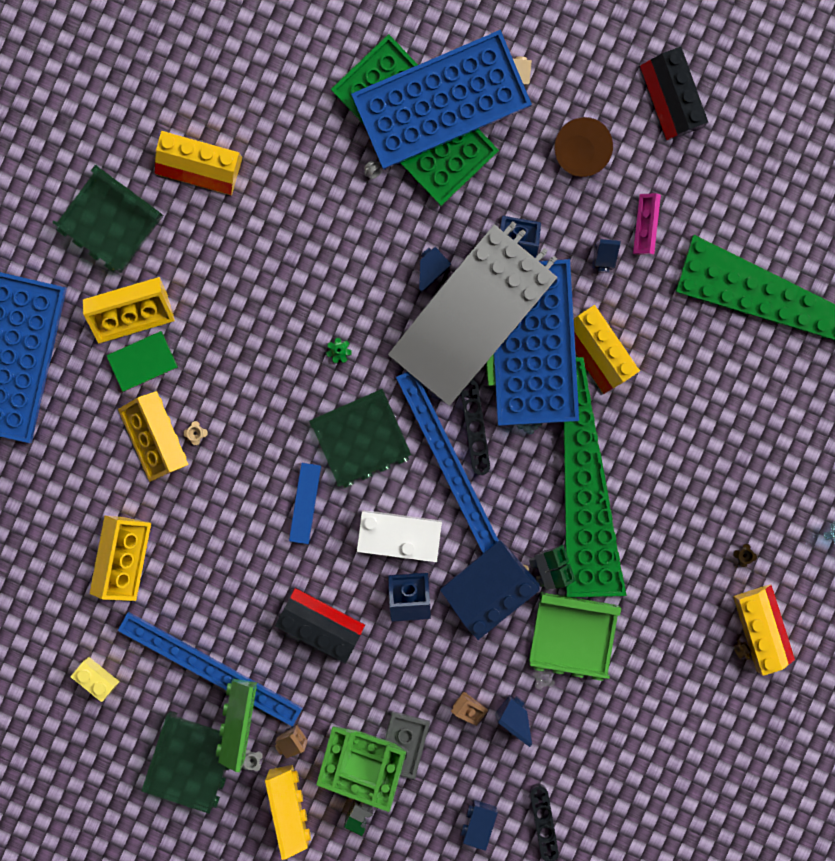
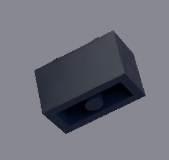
(479, 824)

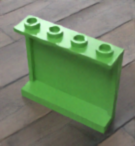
(573, 636)

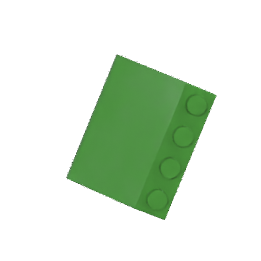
(237, 724)

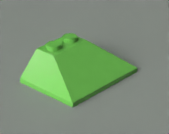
(361, 767)

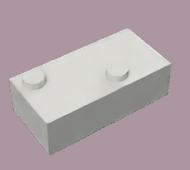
(399, 536)

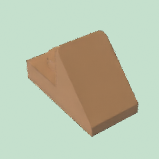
(469, 709)

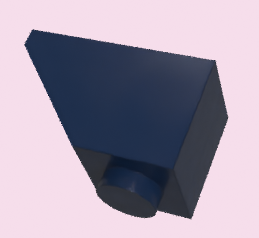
(605, 255)
(431, 267)

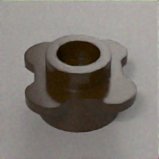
(743, 561)
(742, 650)

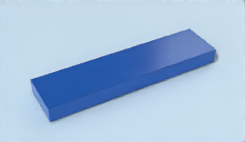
(305, 503)

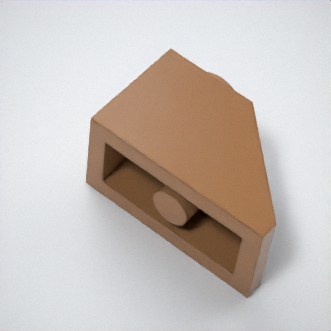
(291, 742)

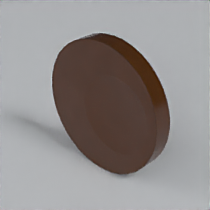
(583, 146)

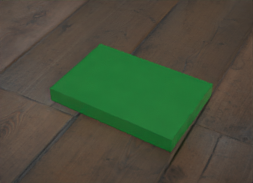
(142, 361)

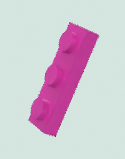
(647, 224)

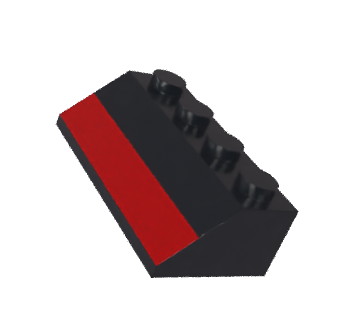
(673, 94)
(320, 625)

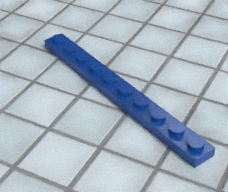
(448, 460)
(205, 666)

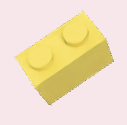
(95, 679)

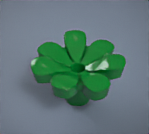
(338, 355)

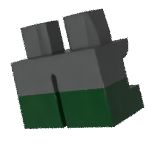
(552, 568)
(355, 817)

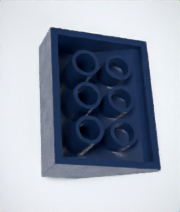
(490, 589)

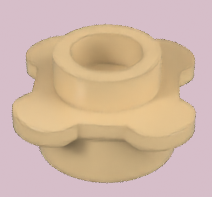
(195, 426)

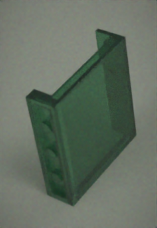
(108, 220)
(361, 438)
(186, 765)

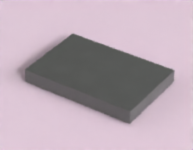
(410, 735)

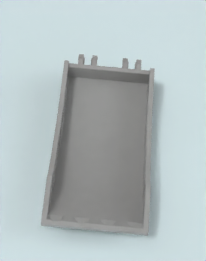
(473, 313)

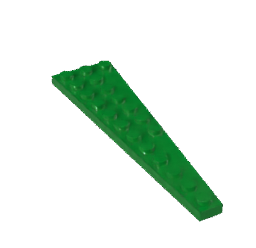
(742, 286)
(588, 517)

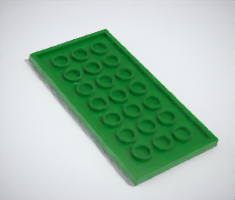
(441, 169)

